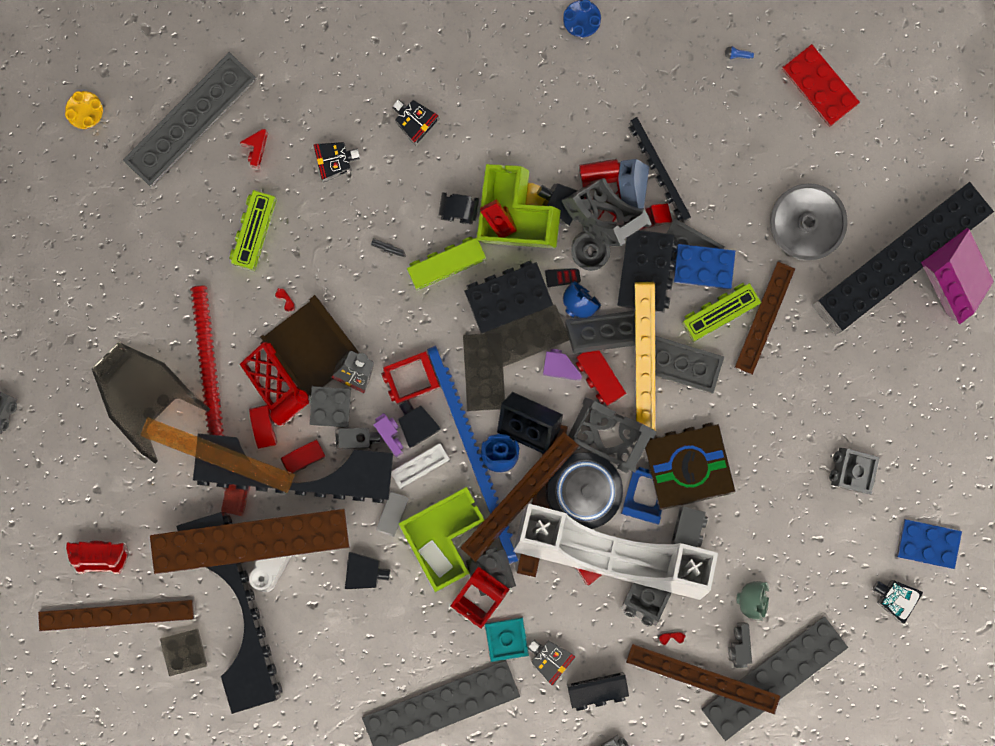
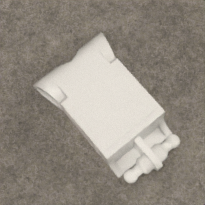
(267, 572)

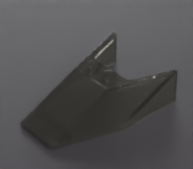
(138, 388)

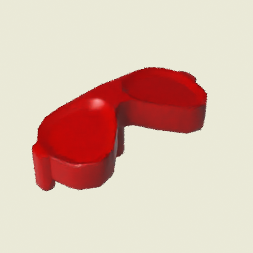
(282, 294)
(665, 637)

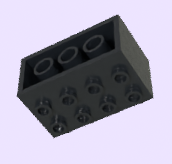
(648, 260)
(508, 296)

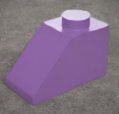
(560, 366)

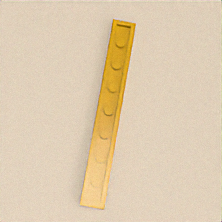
(645, 353)

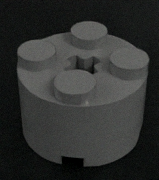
(582, 258)

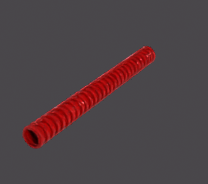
(207, 360)

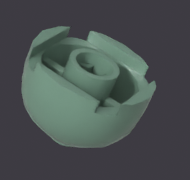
(754, 600)

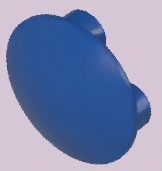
(582, 18)

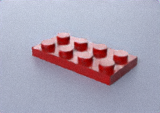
(820, 85)

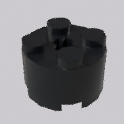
(458, 207)

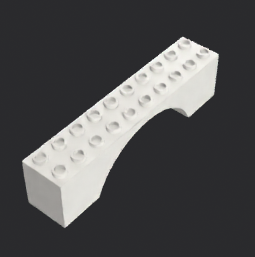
(666, 567)

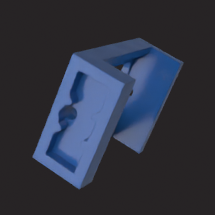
(638, 510)

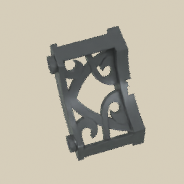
(612, 233)
(638, 432)

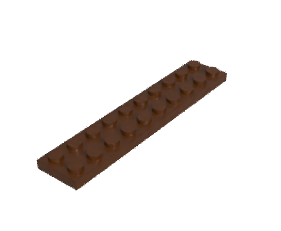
(249, 541)

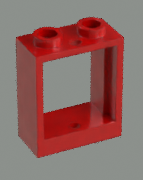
(387, 377)
(487, 585)

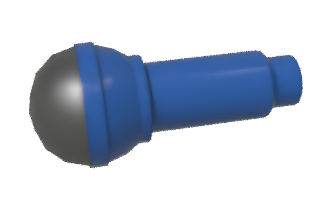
(731, 53)

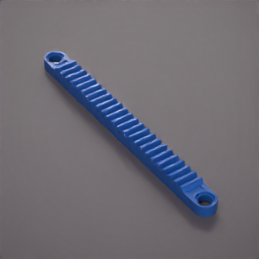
(469, 443)

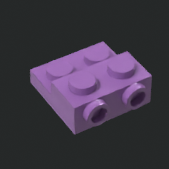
(388, 429)

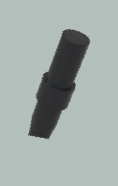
(387, 247)

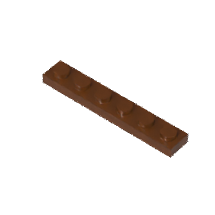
(764, 318)

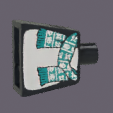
(897, 599)

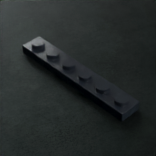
(662, 177)

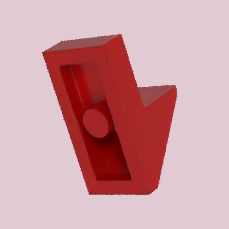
(257, 143)
(658, 215)
(498, 218)

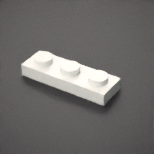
(420, 466)

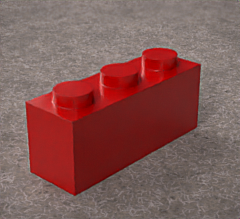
(600, 377)

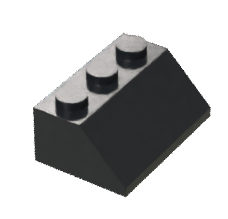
(529, 422)
(598, 691)

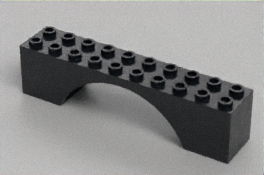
(901, 259)
(361, 476)
(251, 676)

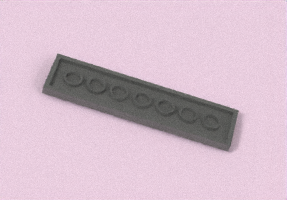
(189, 119)
(779, 675)
(442, 706)

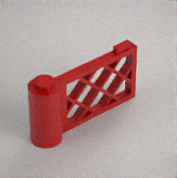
(597, 170)
(291, 401)

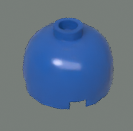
(579, 301)
(500, 453)

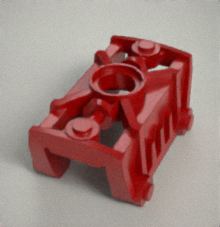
(97, 556)

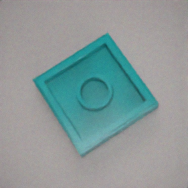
(506, 639)

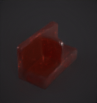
(235, 500)

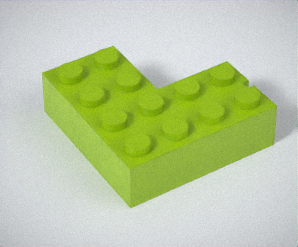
(534, 223)
(442, 524)

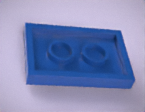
(704, 266)
(929, 544)

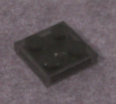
(183, 652)

